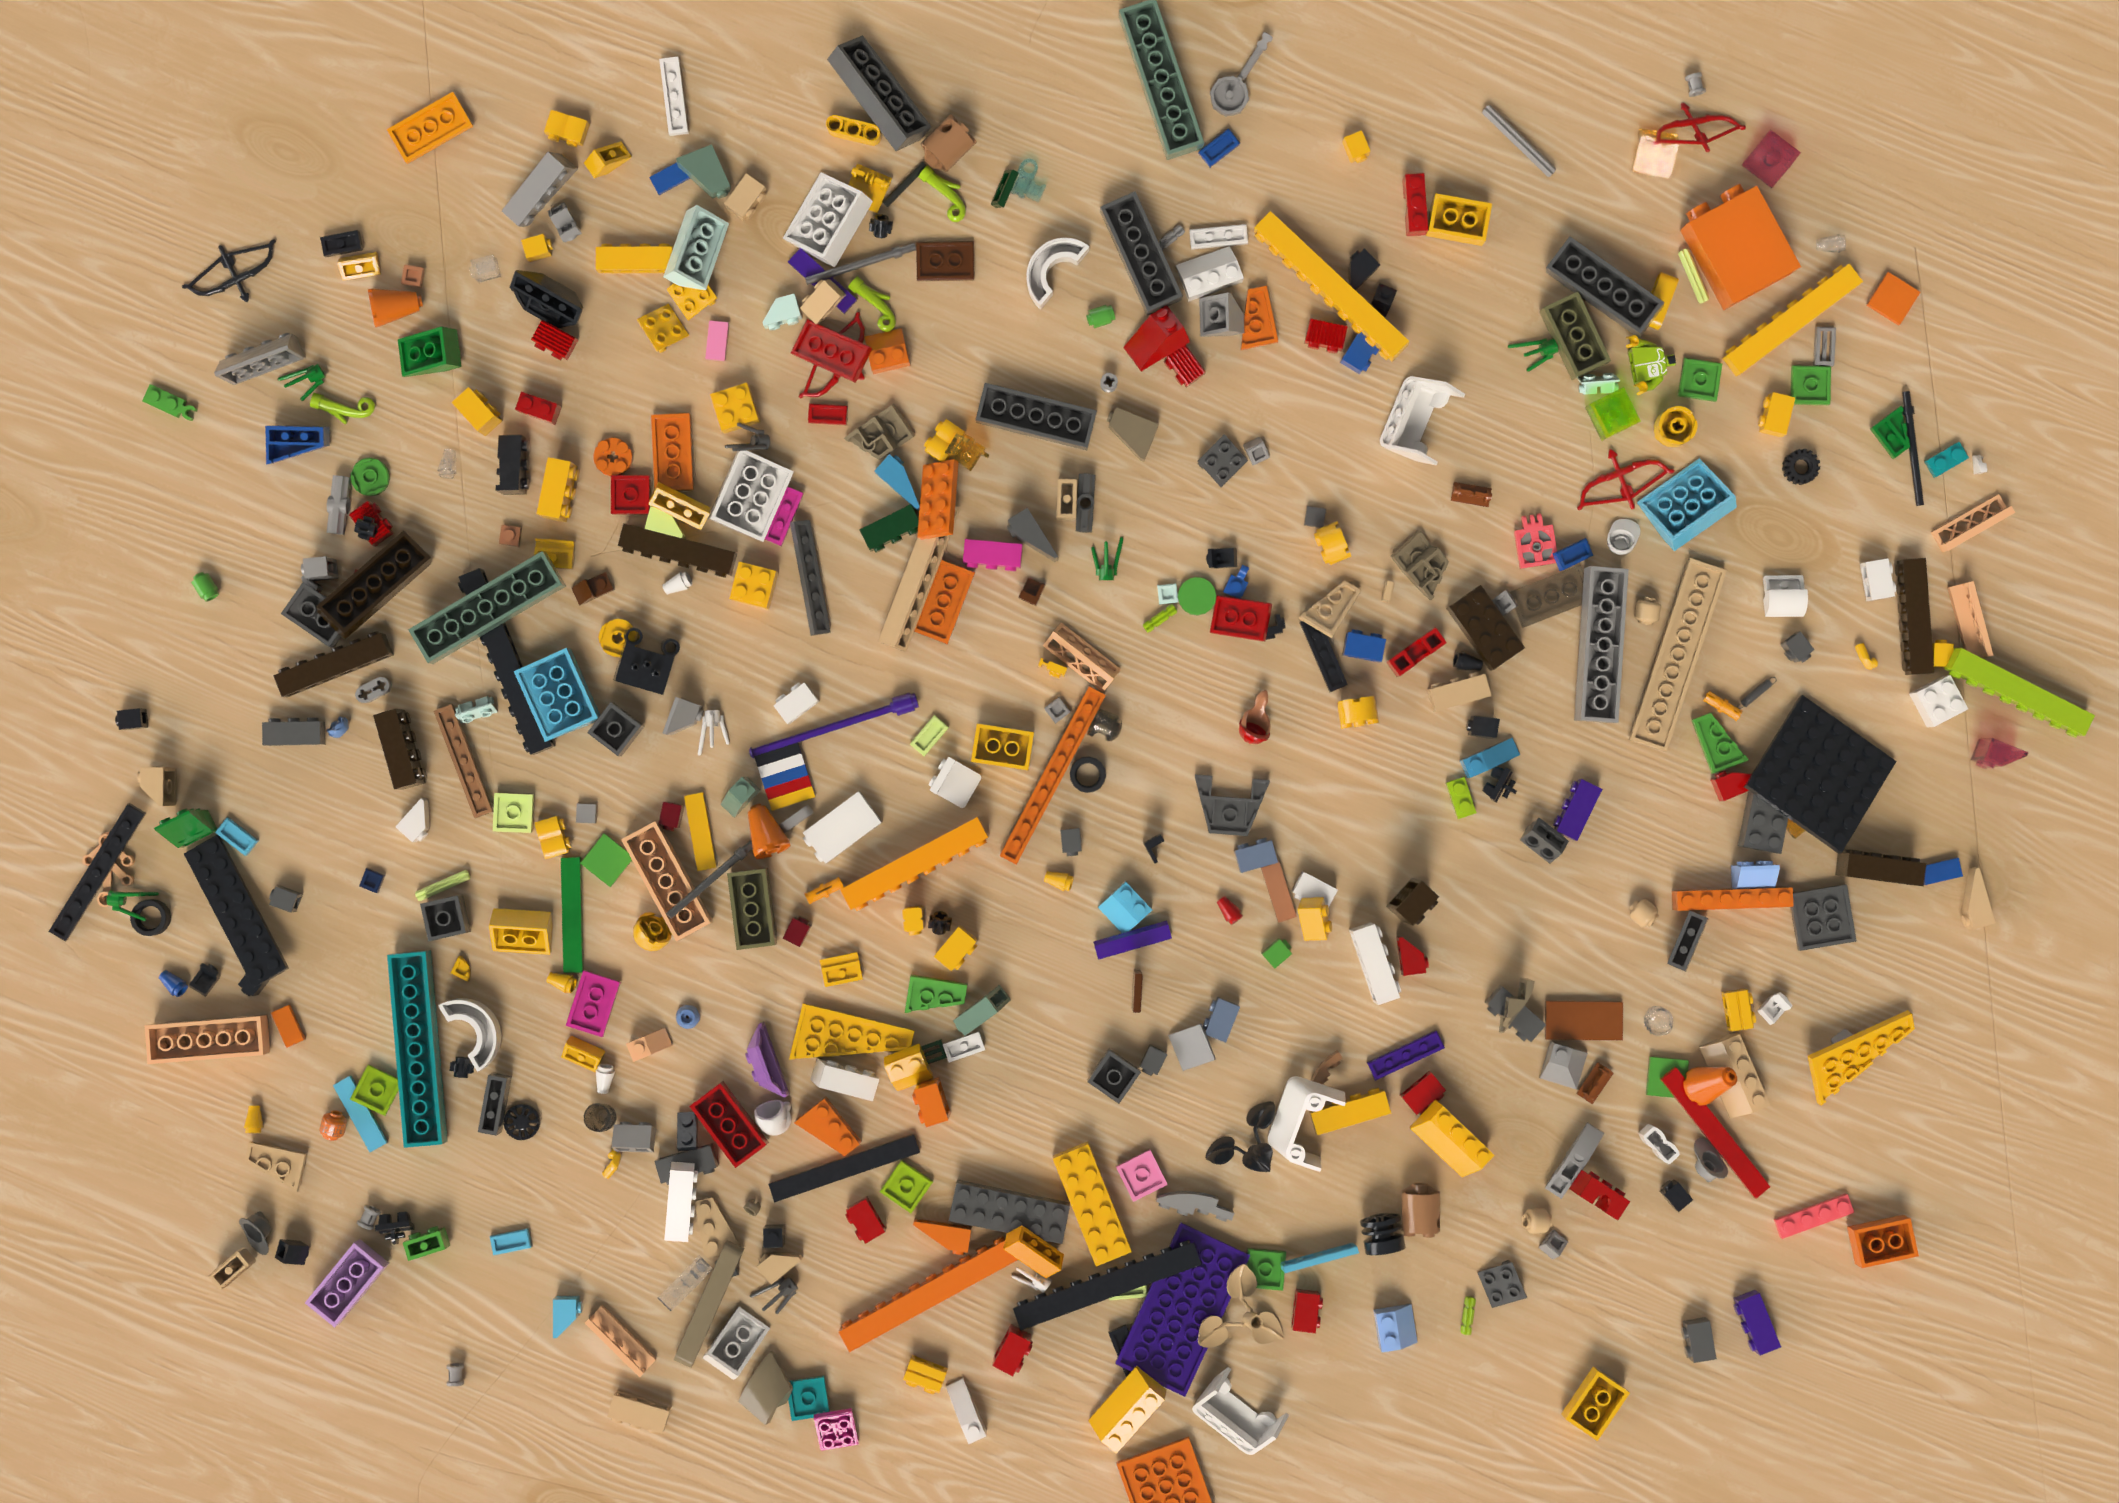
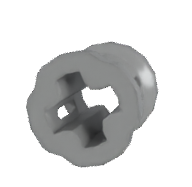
(1695, 84)
(1111, 377)
(368, 1217)
(455, 1374)

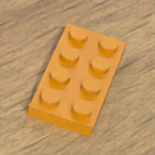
(430, 127)

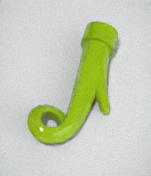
(945, 187)
(875, 298)
(336, 409)

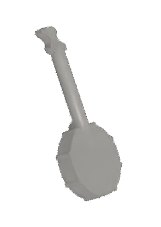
(1230, 93)

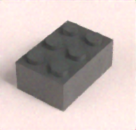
(1762, 826)

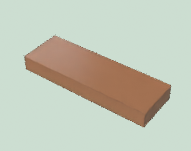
(1278, 892)

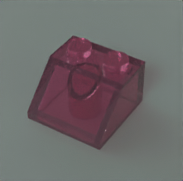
(1771, 158)
(1994, 753)

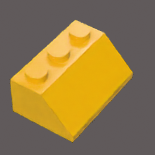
(521, 931)

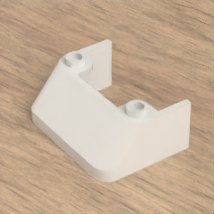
(1411, 415)
(1296, 1098)
(1234, 1418)

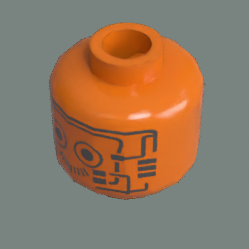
(333, 1125)

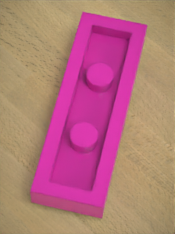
(784, 516)

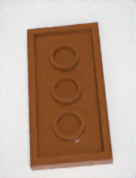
(1584, 1020)

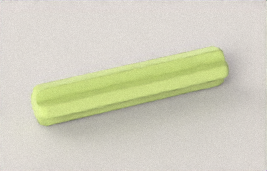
(1693, 275)
(442, 885)

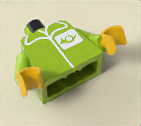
(1647, 363)

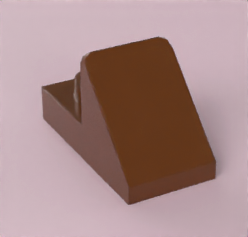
(593, 588)

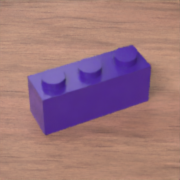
(1577, 809)
(1756, 1322)

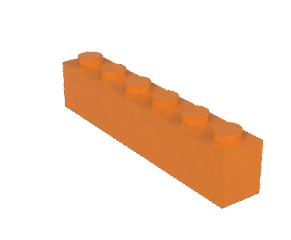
(1732, 898)

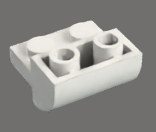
(1785, 596)

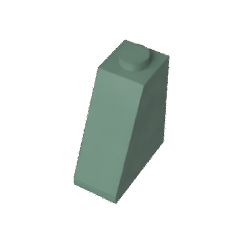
(705, 171)
(739, 796)
(982, 1010)

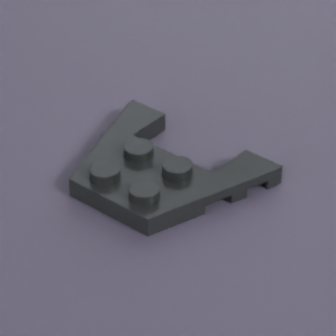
(1230, 814)

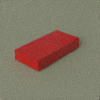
(827, 414)

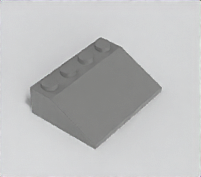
(260, 360)

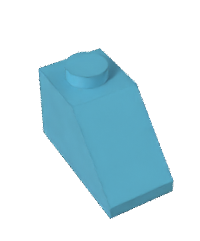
(565, 1311)

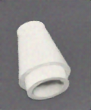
(678, 583)
(604, 1077)

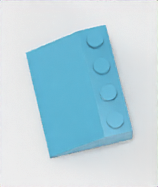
(1687, 504)
(557, 694)

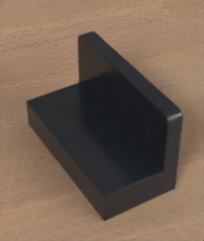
(1154, 841)

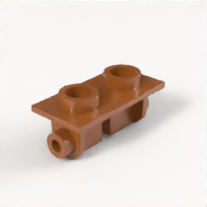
(1471, 494)
(1595, 1083)

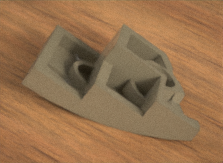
(882, 433)
(1421, 563)
(1515, 1004)
(766, 1389)

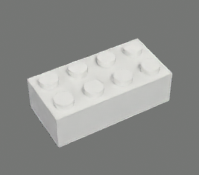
(1374, 963)

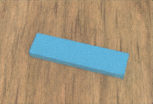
(360, 1115)
(1319, 1257)

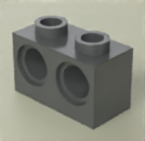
(1544, 840)

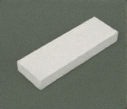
(1218, 236)

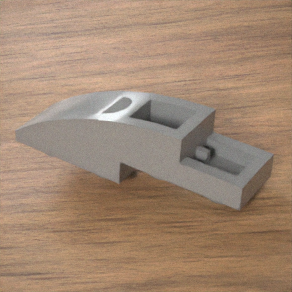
(1575, 1160)
(1187, 1201)

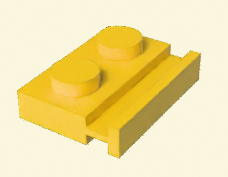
(559, 551)
(1054, 669)
(841, 969)

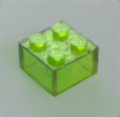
(1612, 414)

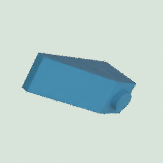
(895, 476)
(1489, 758)

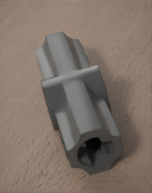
(1084, 516)

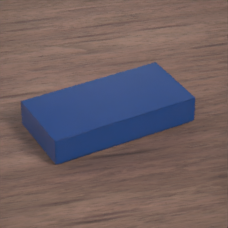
(1219, 148)
(668, 178)
(1573, 554)
(1943, 871)

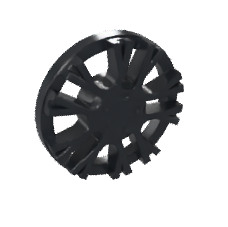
(521, 1122)

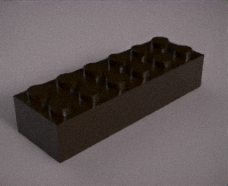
(373, 585)

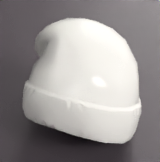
(773, 1117)

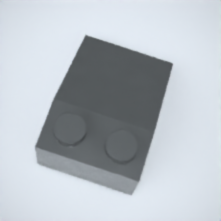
(1028, 531)
(303, 612)

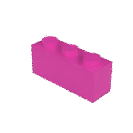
(992, 554)

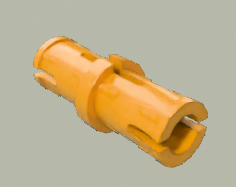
(1722, 705)
(836, 885)

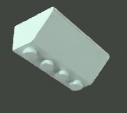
(696, 249)

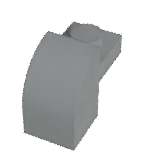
(564, 222)

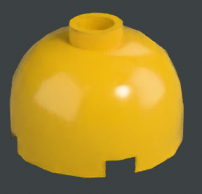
(651, 932)

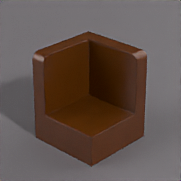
(1032, 591)

